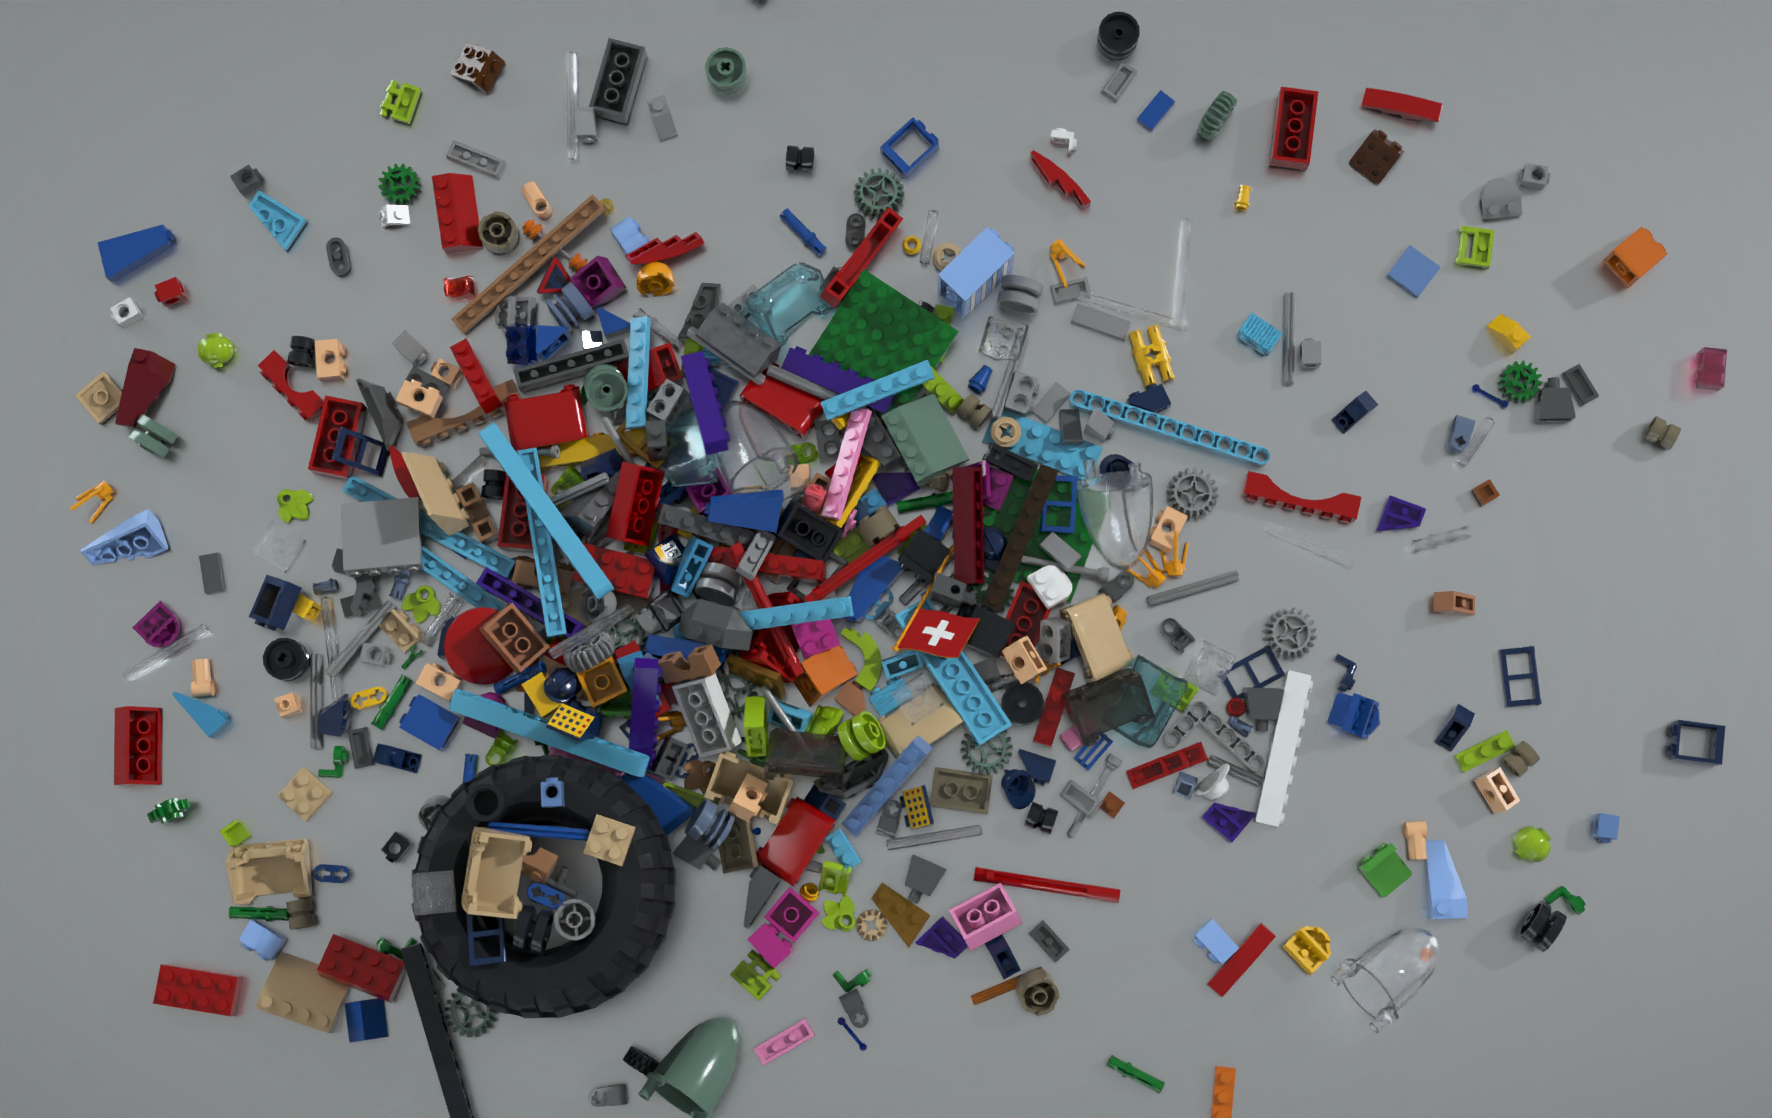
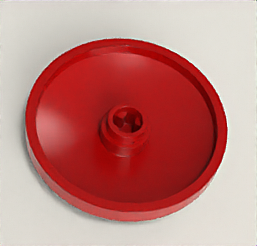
(470, 652)

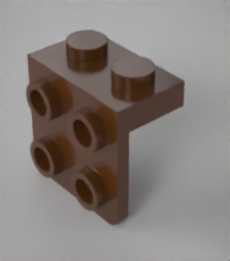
(478, 66)
(1376, 156)

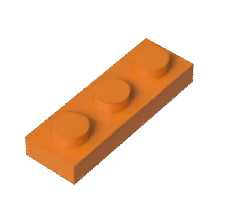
(1223, 1092)

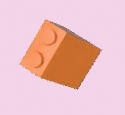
(1635, 256)
(824, 674)

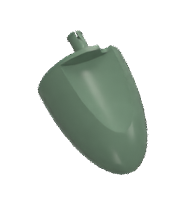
(697, 1068)

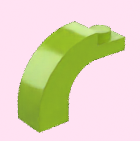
(872, 667)

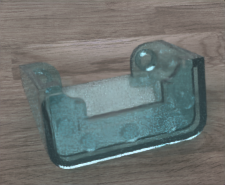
(788, 300)
(686, 453)
(1164, 693)

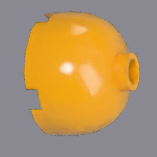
(655, 279)

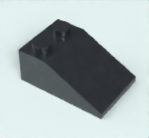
(807, 531)
(991, 631)

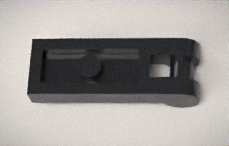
(1011, 462)

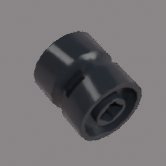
(800, 158)
(301, 351)
(494, 484)
(1041, 818)

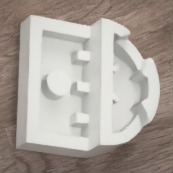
(1051, 585)

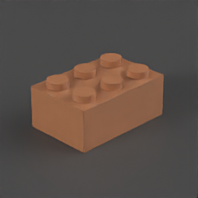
(514, 638)

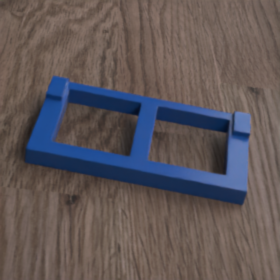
(1057, 529)

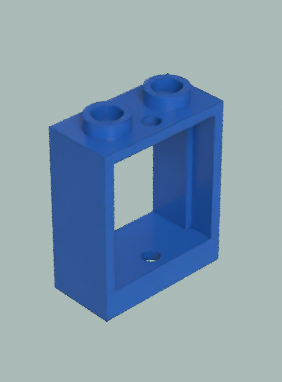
(887, 151)

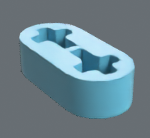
(881, 608)

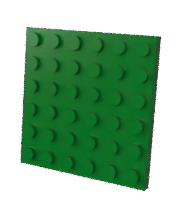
(883, 333)
(1055, 516)

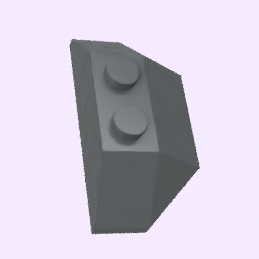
(381, 410)
(715, 625)
(857, 776)

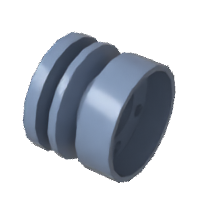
(569, 307)
(707, 823)

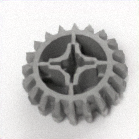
(1190, 510)
(1293, 641)
(590, 653)

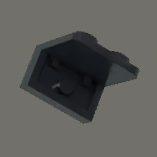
(923, 556)

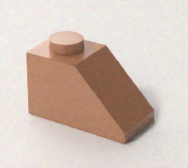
(1454, 603)
(851, 698)

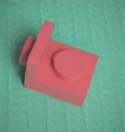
(814, 497)

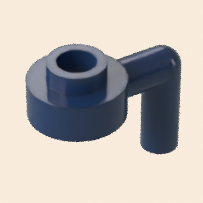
(1347, 681)

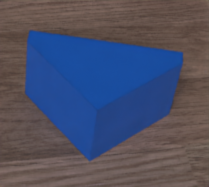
(612, 324)

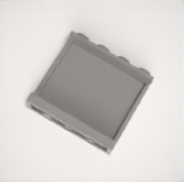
(381, 537)

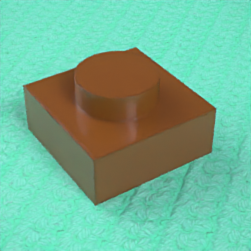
(1486, 492)
(1111, 804)

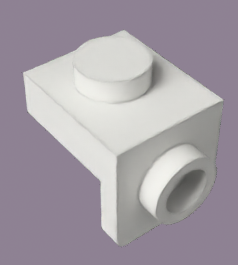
(1064, 137)
(394, 215)

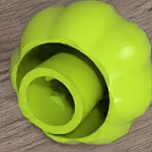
(215, 350)
(1533, 844)

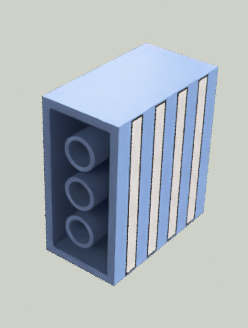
(975, 272)

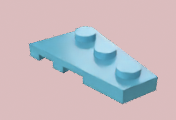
(277, 218)

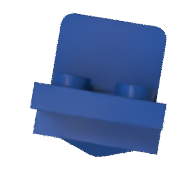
(1355, 714)

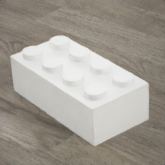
(707, 715)

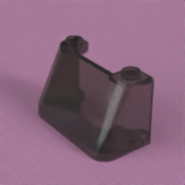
(1107, 705)
(805, 755)

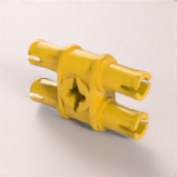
(1157, 348)

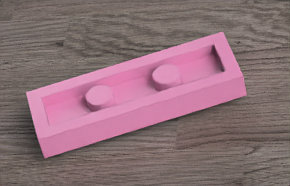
(784, 1042)

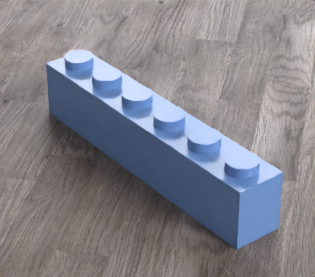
(887, 785)

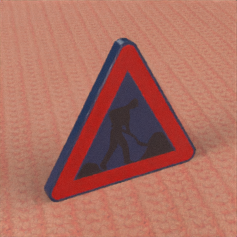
(554, 278)

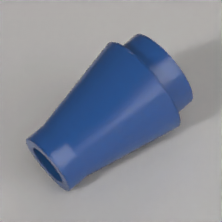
(980, 379)

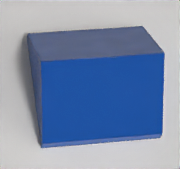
(550, 339)
(366, 1020)

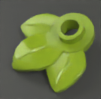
(296, 506)
(419, 606)
(837, 912)

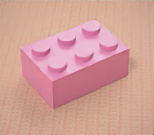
(985, 916)

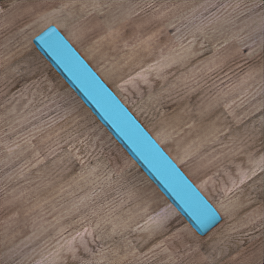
(1179, 427)
(546, 511)
(535, 729)

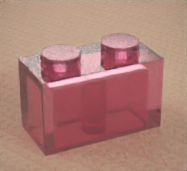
(1710, 368)

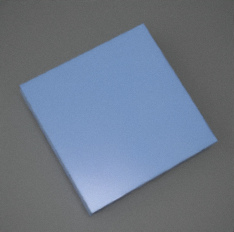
(1413, 271)

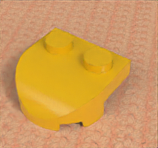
(1309, 948)

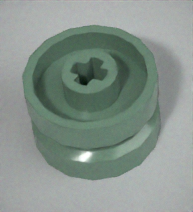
(726, 71)
(604, 398)
(152, 436)

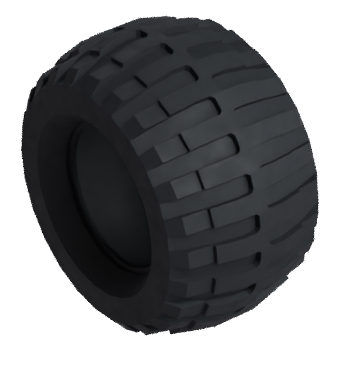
(631, 911)

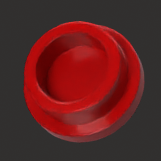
(1236, 707)

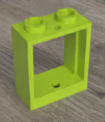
(755, 726)

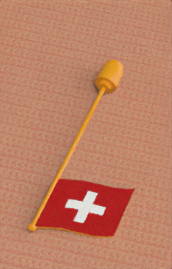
(936, 630)

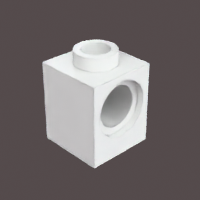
(133, 316)

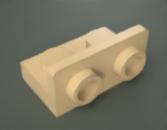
(400, 630)

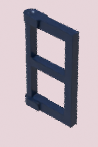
(357, 464)
(1531, 650)
(1272, 658)
(471, 935)

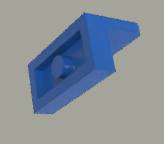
(939, 523)

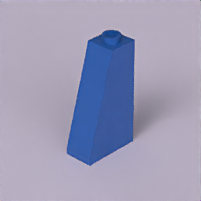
(133, 250)
(747, 510)
(872, 585)
(661, 645)
(666, 805)

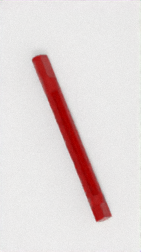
(865, 560)
(763, 602)
(1048, 885)

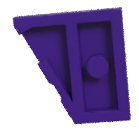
(895, 486)
(1400, 515)
(1227, 820)
(943, 939)

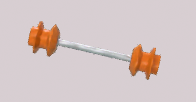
(535, 231)

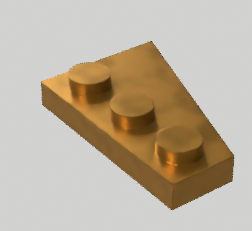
(757, 675)
(901, 913)

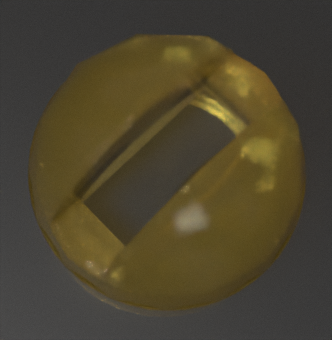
(609, 202)

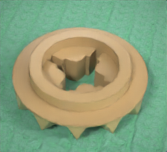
(938, 254)
(1005, 423)
(870, 915)

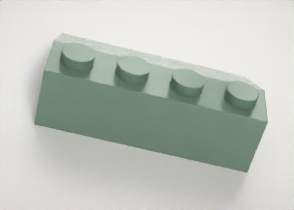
(925, 438)

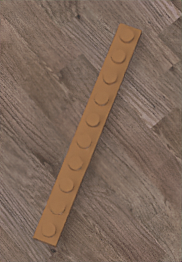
(528, 264)

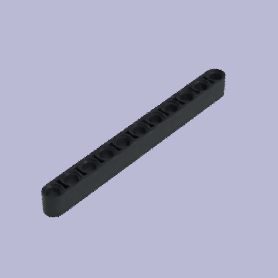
(436, 1032)

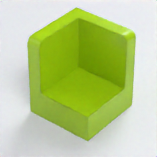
(235, 833)

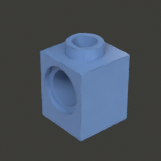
(557, 801)
(1606, 827)

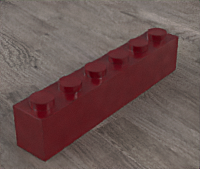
(968, 525)

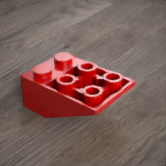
(661, 367)

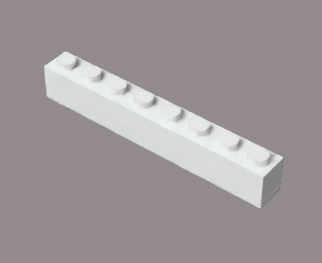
(1282, 749)

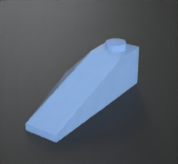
(131, 538)
(1444, 890)

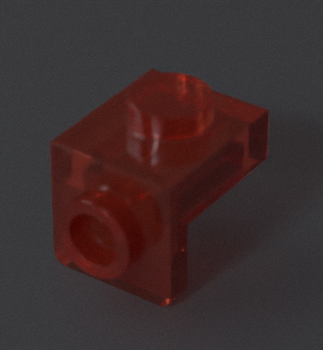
(459, 287)

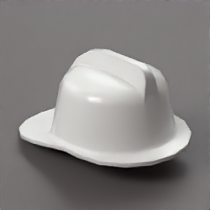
(1215, 784)

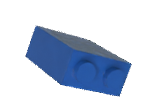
(429, 722)

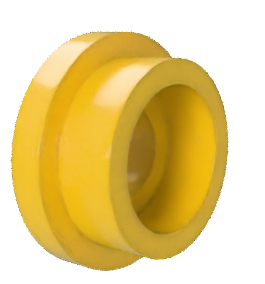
(911, 239)
(809, 892)

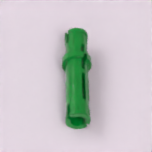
(925, 502)
(390, 703)
(259, 913)
(1139, 1076)

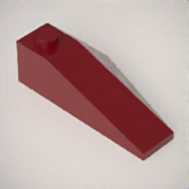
(143, 382)

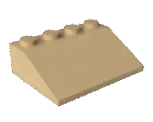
(436, 492)
(301, 994)

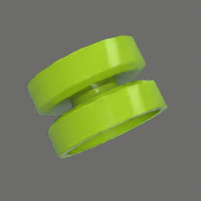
(861, 736)

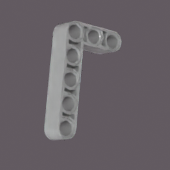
(1222, 727)

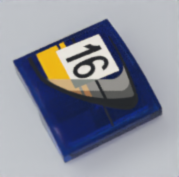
(666, 558)

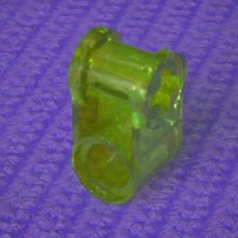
(801, 450)
(568, 479)
(501, 748)

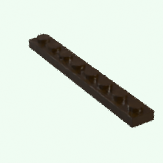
(1019, 538)

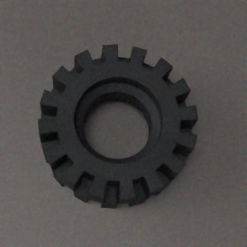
(640, 1061)

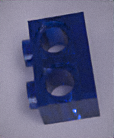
(525, 344)

